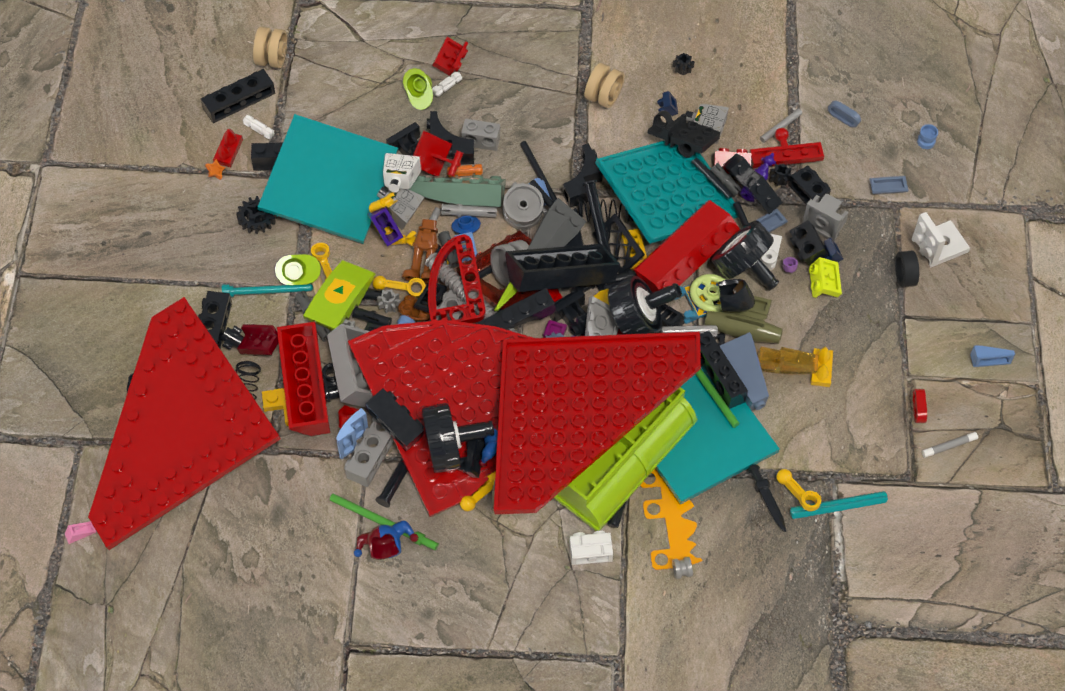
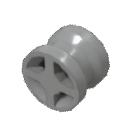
(682, 567)

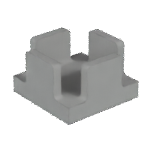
(824, 216)

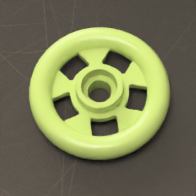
(696, 292)

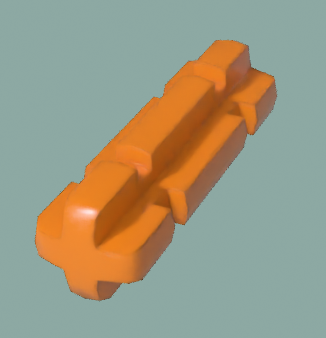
(467, 170)

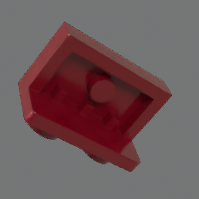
(258, 339)

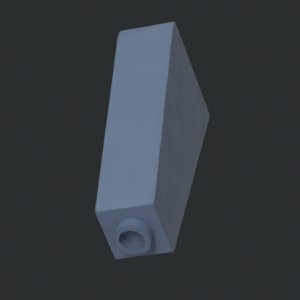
(745, 361)

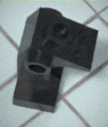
(406, 139)
(571, 309)

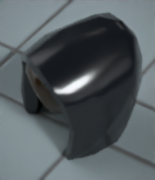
(735, 296)

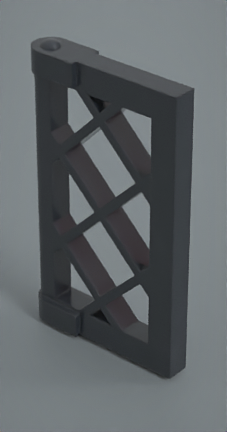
(629, 261)

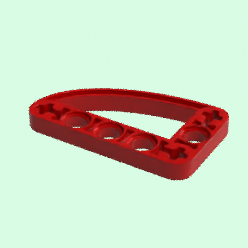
(468, 308)

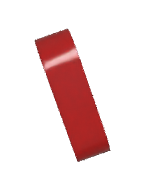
(919, 405)

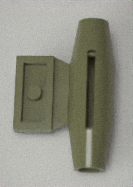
(751, 321)

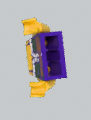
(385, 224)

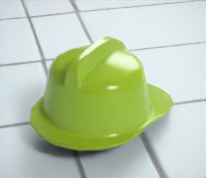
(418, 88)
(298, 269)

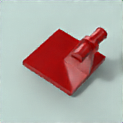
(434, 153)

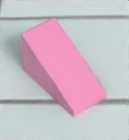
(78, 531)

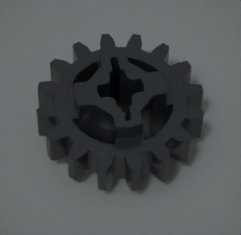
(257, 219)

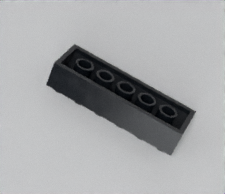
(561, 267)

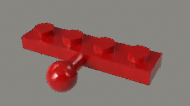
(787, 153)

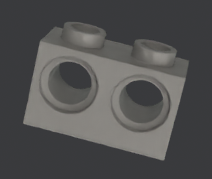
(485, 134)

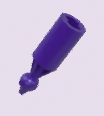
(762, 170)

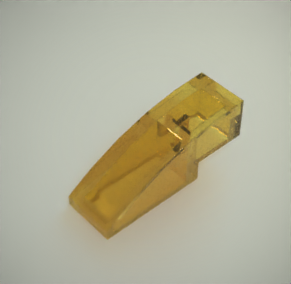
(787, 361)

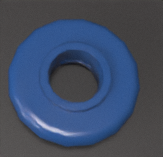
(466, 224)

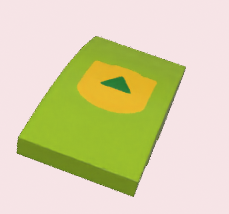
(339, 295)

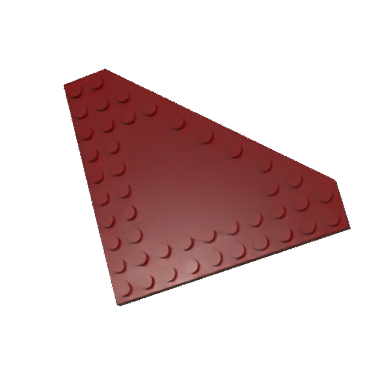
(574, 401)
(178, 427)

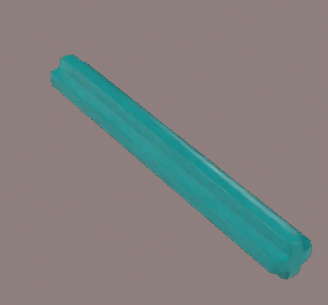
(841, 504)

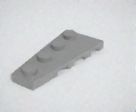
(599, 319)

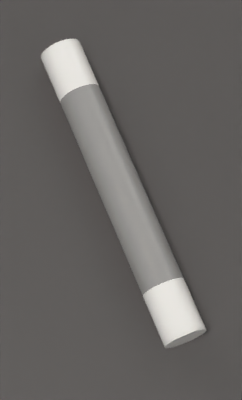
(949, 444)

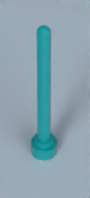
(226, 288)

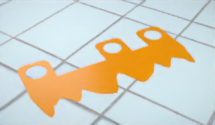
(678, 528)

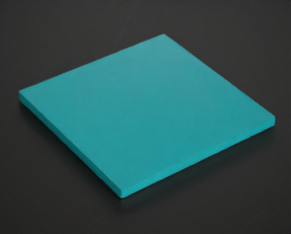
(326, 178)
(660, 187)
(712, 447)

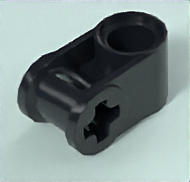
(330, 386)

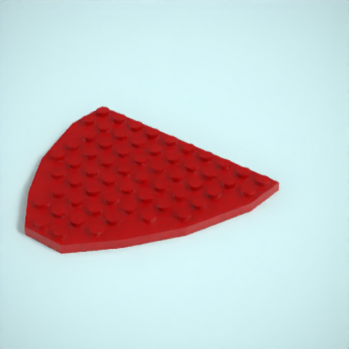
(434, 366)

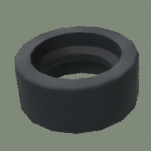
(907, 268)

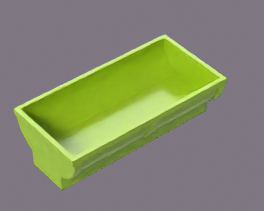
(627, 464)

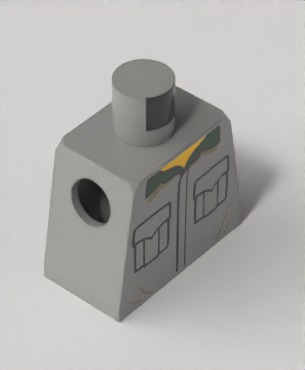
(709, 116)
(405, 206)

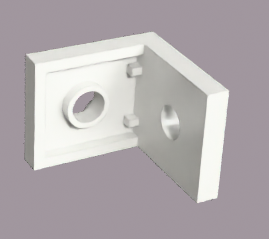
(932, 240)

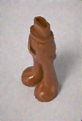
(425, 242)

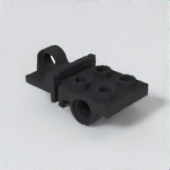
(688, 136)

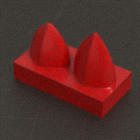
(228, 148)

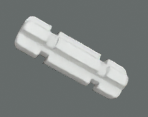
(446, 84)
(258, 126)

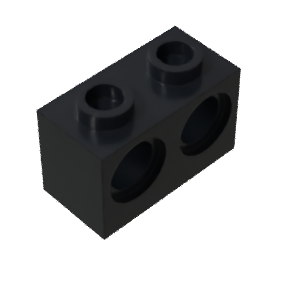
(808, 184)
(810, 242)

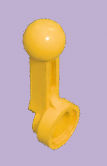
(323, 259)
(380, 282)
(784, 477)
(469, 502)

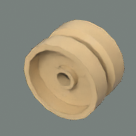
(270, 47)
(604, 85)

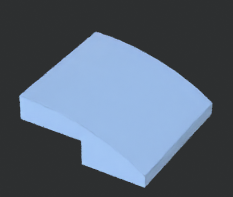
(351, 432)

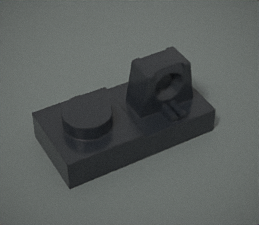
(474, 453)

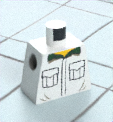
(400, 171)

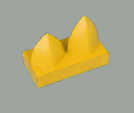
(824, 369)

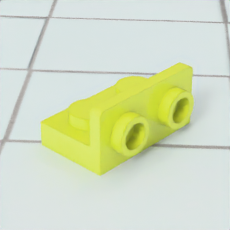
(825, 278)

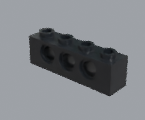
(238, 96)
(221, 304)
(721, 372)

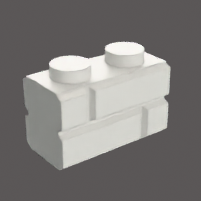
(591, 548)

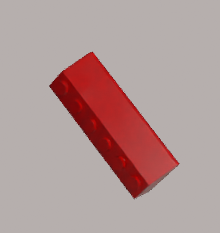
(687, 247)
(303, 379)

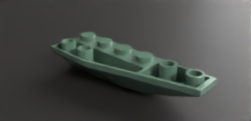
(464, 191)

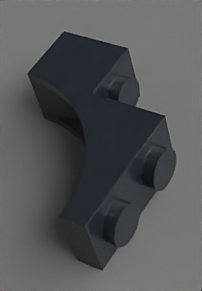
(458, 144)
(753, 183)
(573, 189)

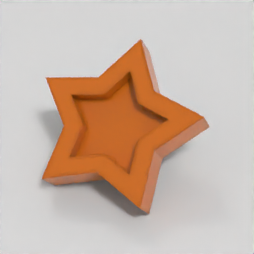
(215, 169)

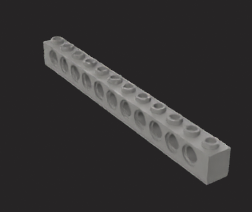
(365, 472)

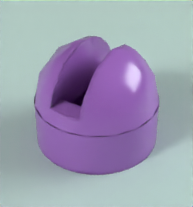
(792, 261)

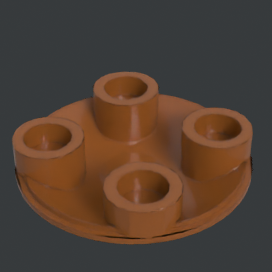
(407, 308)

